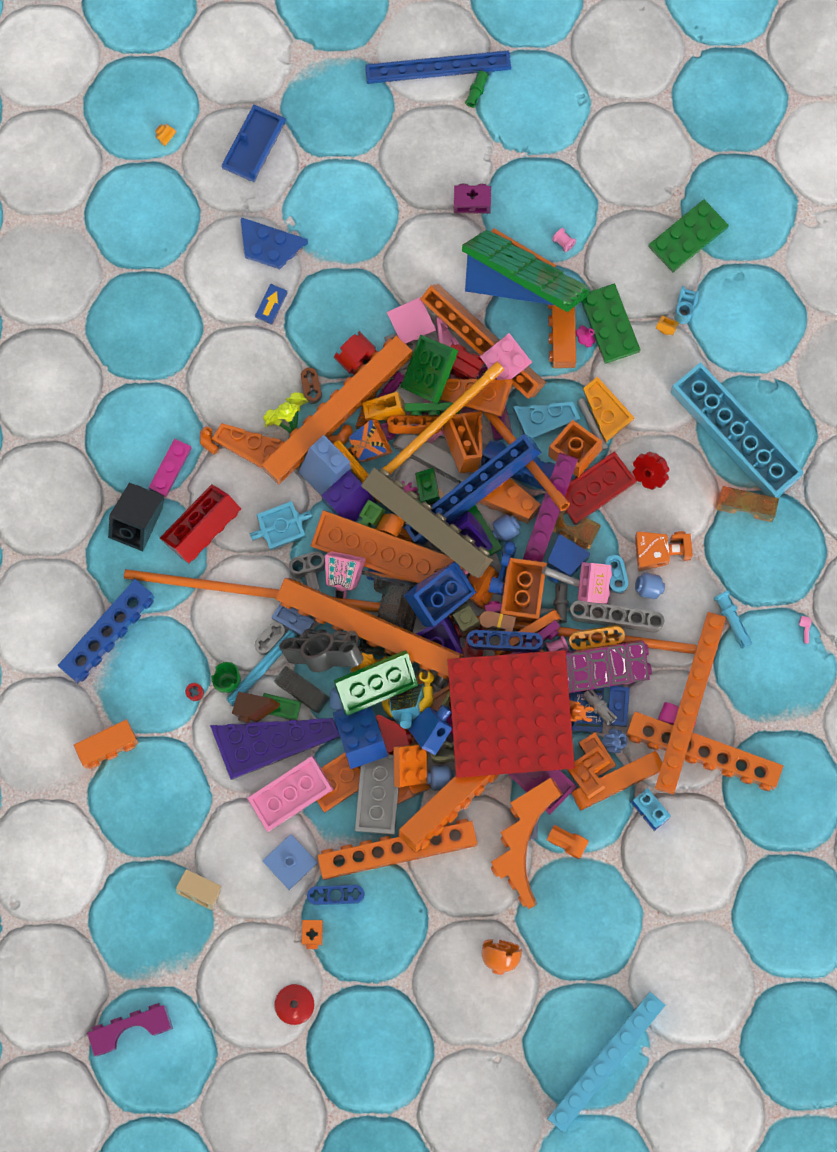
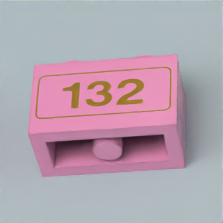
(594, 582)

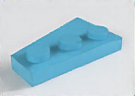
(545, 418)

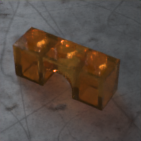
(759, 505)
(583, 534)

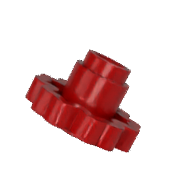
(651, 470)

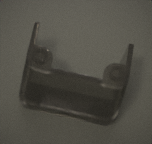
(392, 608)

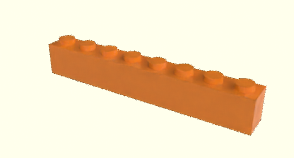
(475, 334)

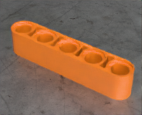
(621, 779)

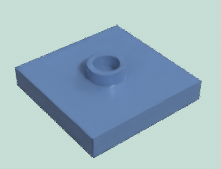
(290, 862)

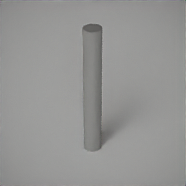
(591, 422)
(560, 576)

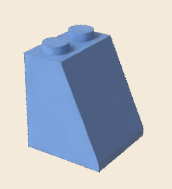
(324, 465)

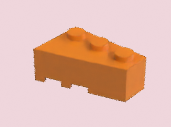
(465, 440)
(512, 500)

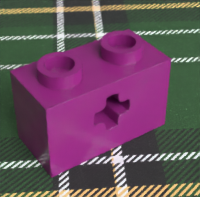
(480, 204)

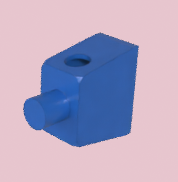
(566, 557)
(431, 728)

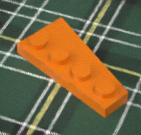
(490, 399)
(245, 444)

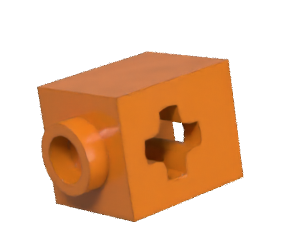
(317, 926)

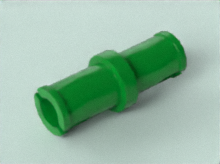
(476, 89)

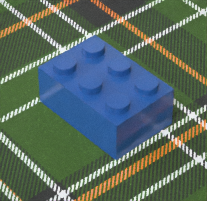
(360, 736)

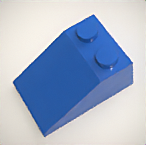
(439, 594)

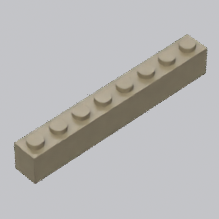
(427, 523)

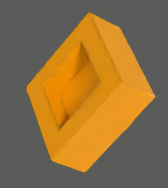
(667, 325)

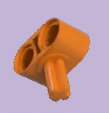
(393, 525)

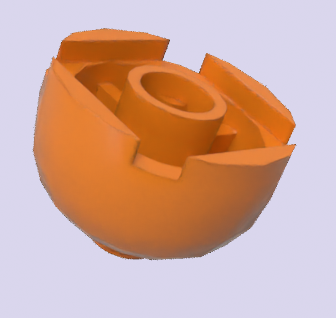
(501, 956)

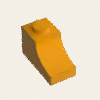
(384, 407)

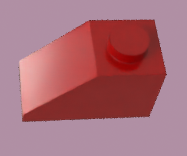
(392, 734)

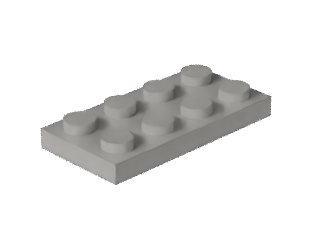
(377, 797)

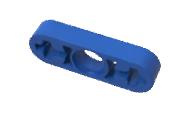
(350, 888)

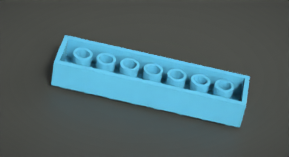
(736, 431)

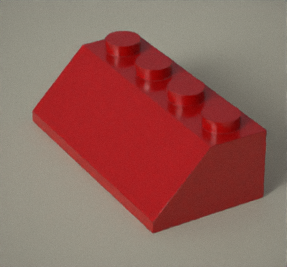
(200, 523)

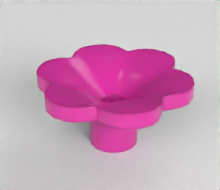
(585, 336)

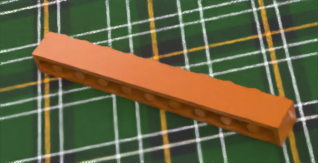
(337, 408)
(367, 626)

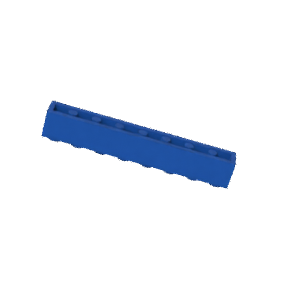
(482, 482)

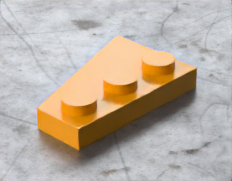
(607, 409)

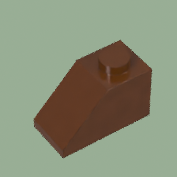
(253, 707)

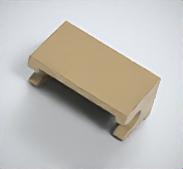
(198, 889)

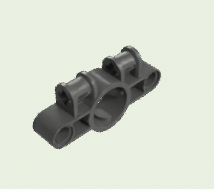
(337, 649)

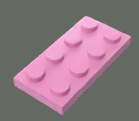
(290, 793)

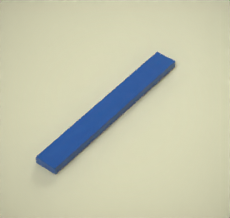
(438, 67)

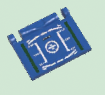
(596, 724)

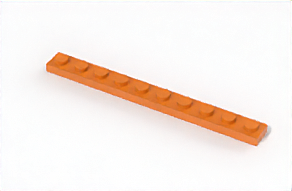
(690, 703)

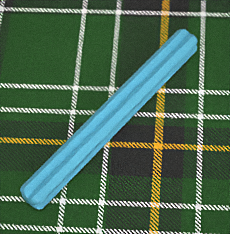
(260, 669)

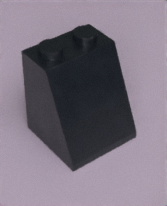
(135, 516)

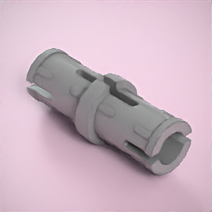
(599, 706)

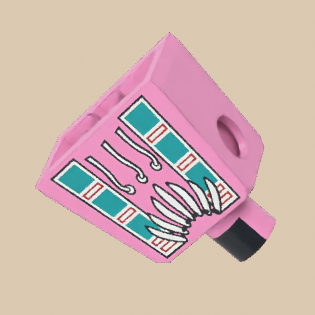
(343, 572)

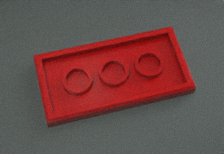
(597, 487)

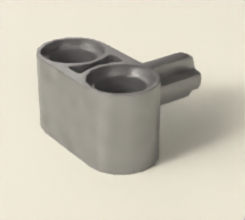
(309, 571)

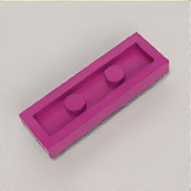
(170, 467)

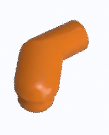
(343, 435)
(206, 440)

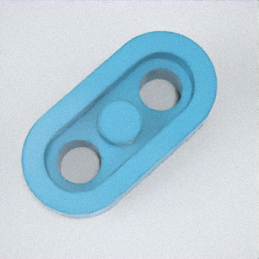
(618, 574)

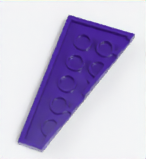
(264, 743)

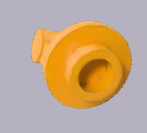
(164, 133)

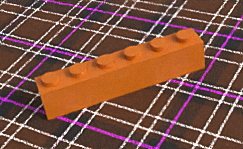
(442, 809)

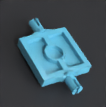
(281, 525)

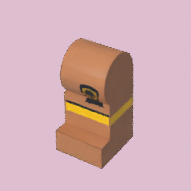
(496, 621)

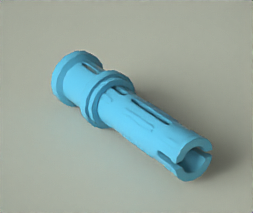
(729, 610)

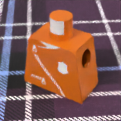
(653, 550)

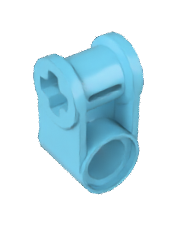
(686, 302)

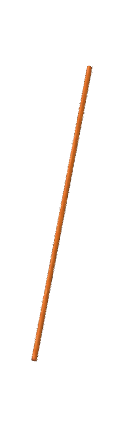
(372, 606)

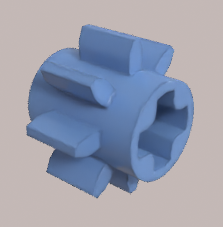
(614, 740)

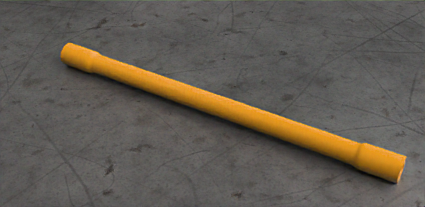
(488, 376)

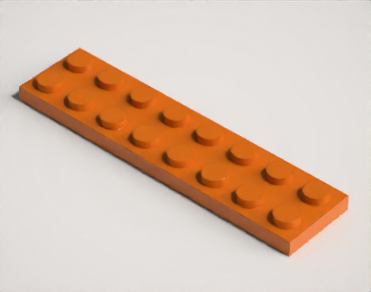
(382, 551)

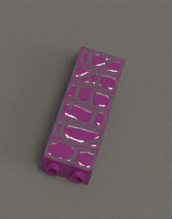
(607, 666)

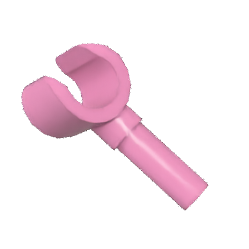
(805, 622)

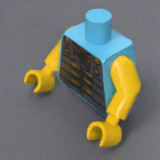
(411, 703)

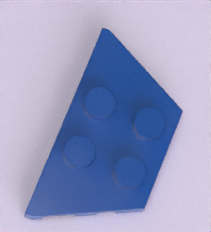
(269, 244)

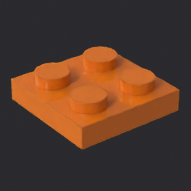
(410, 765)

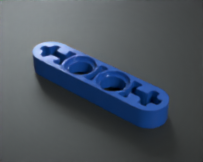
(504, 644)

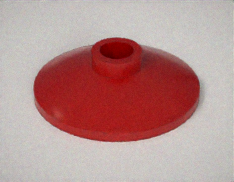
(305, 1006)

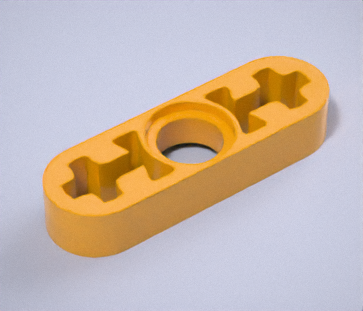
(583, 645)

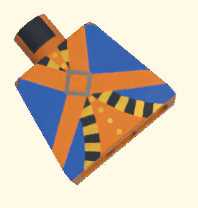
(369, 442)

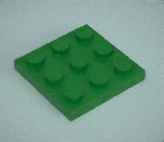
(429, 369)

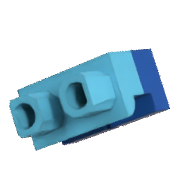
(654, 811)

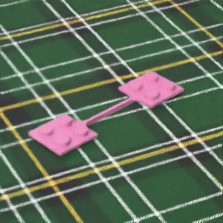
(411, 322)
(508, 354)

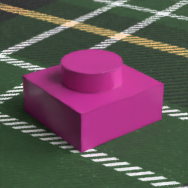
(494, 606)

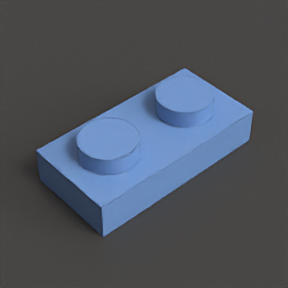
(292, 619)

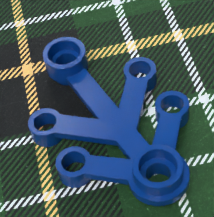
(496, 585)

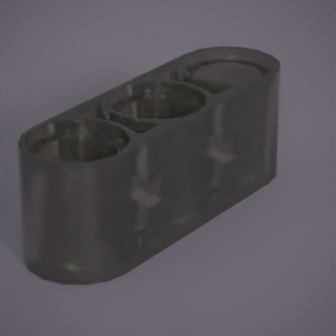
(301, 689)

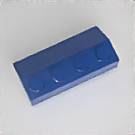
(523, 475)

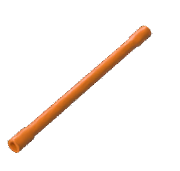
(556, 496)

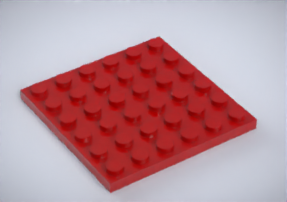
(510, 713)

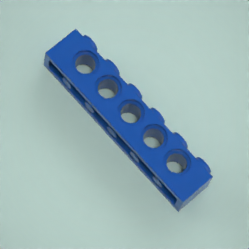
(134, 591)

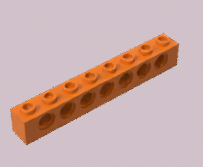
(771, 769)
(330, 870)

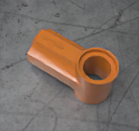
(571, 843)

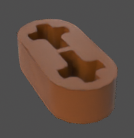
(315, 384)

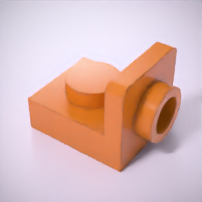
(685, 546)

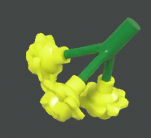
(286, 411)

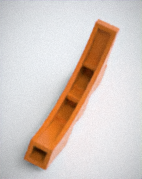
(513, 862)

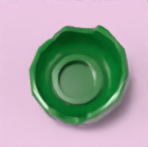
(226, 677)

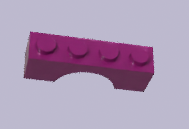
(105, 1038)

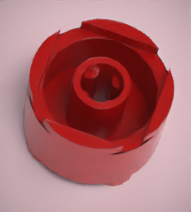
(355, 353)

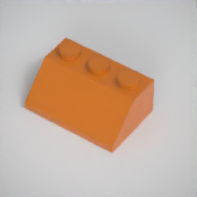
(523, 590)

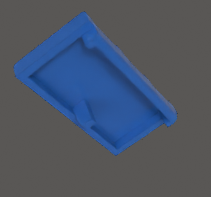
(253, 143)

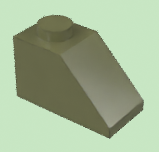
(465, 619)

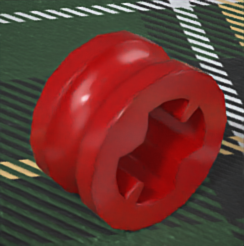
(189, 694)

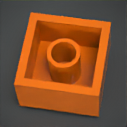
(577, 443)

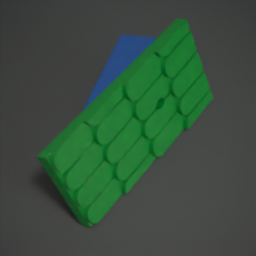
(510, 272)

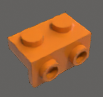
(481, 586)

